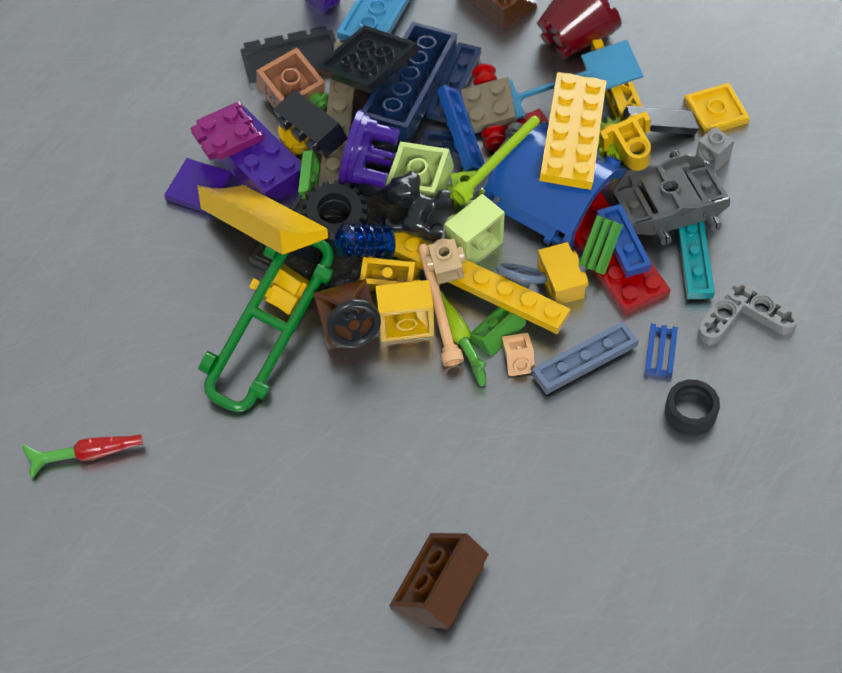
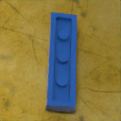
(460, 128)

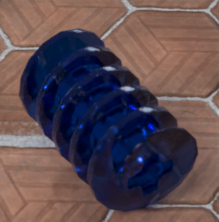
(365, 240)

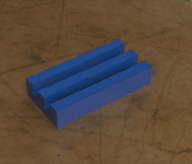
(663, 331)

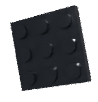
(367, 59)

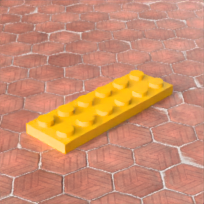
(573, 131)

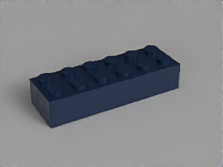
(408, 93)

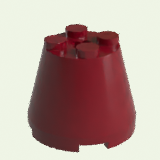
(575, 23)

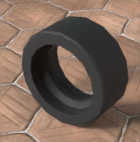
(692, 388)

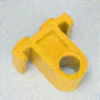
(629, 138)

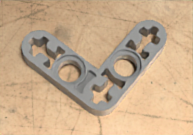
(739, 305)

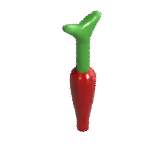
(83, 450)

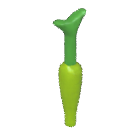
(461, 336)

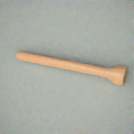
(451, 354)

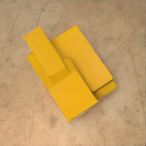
(285, 289)

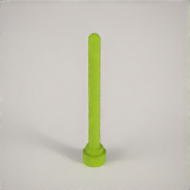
(463, 192)

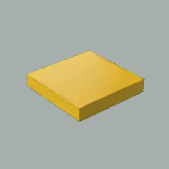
(716, 108)

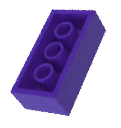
(266, 166)

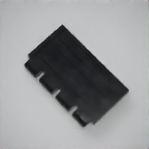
(313, 46)

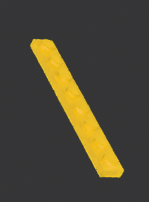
(494, 288)

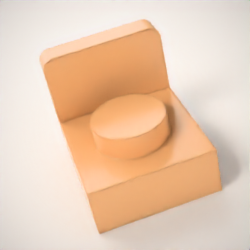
(518, 354)

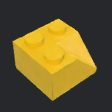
(405, 310)

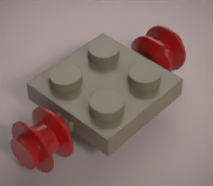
(489, 105)

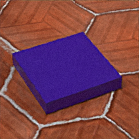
(192, 173)

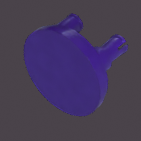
(360, 151)

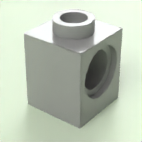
(715, 148)

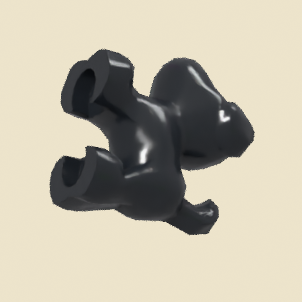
(405, 193)

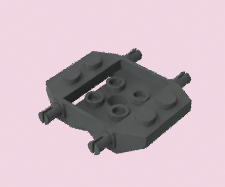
(695, 197)

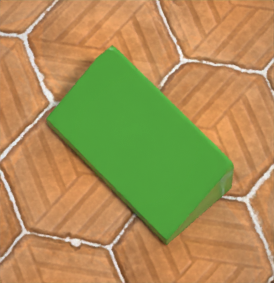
(490, 332)

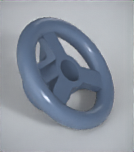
(521, 274)

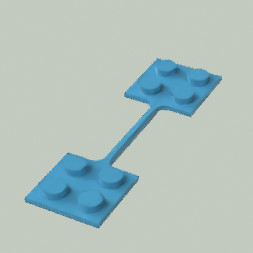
(611, 63)

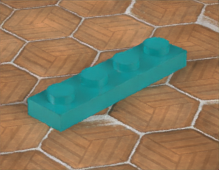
(696, 261)

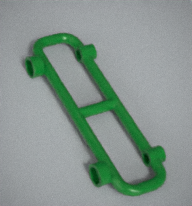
(213, 364)

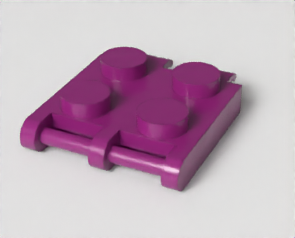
(226, 132)

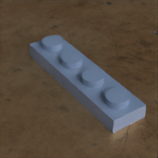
(584, 357)

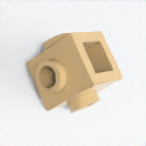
(446, 260)

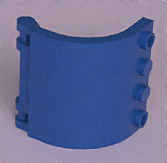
(543, 204)

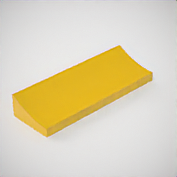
(261, 218)

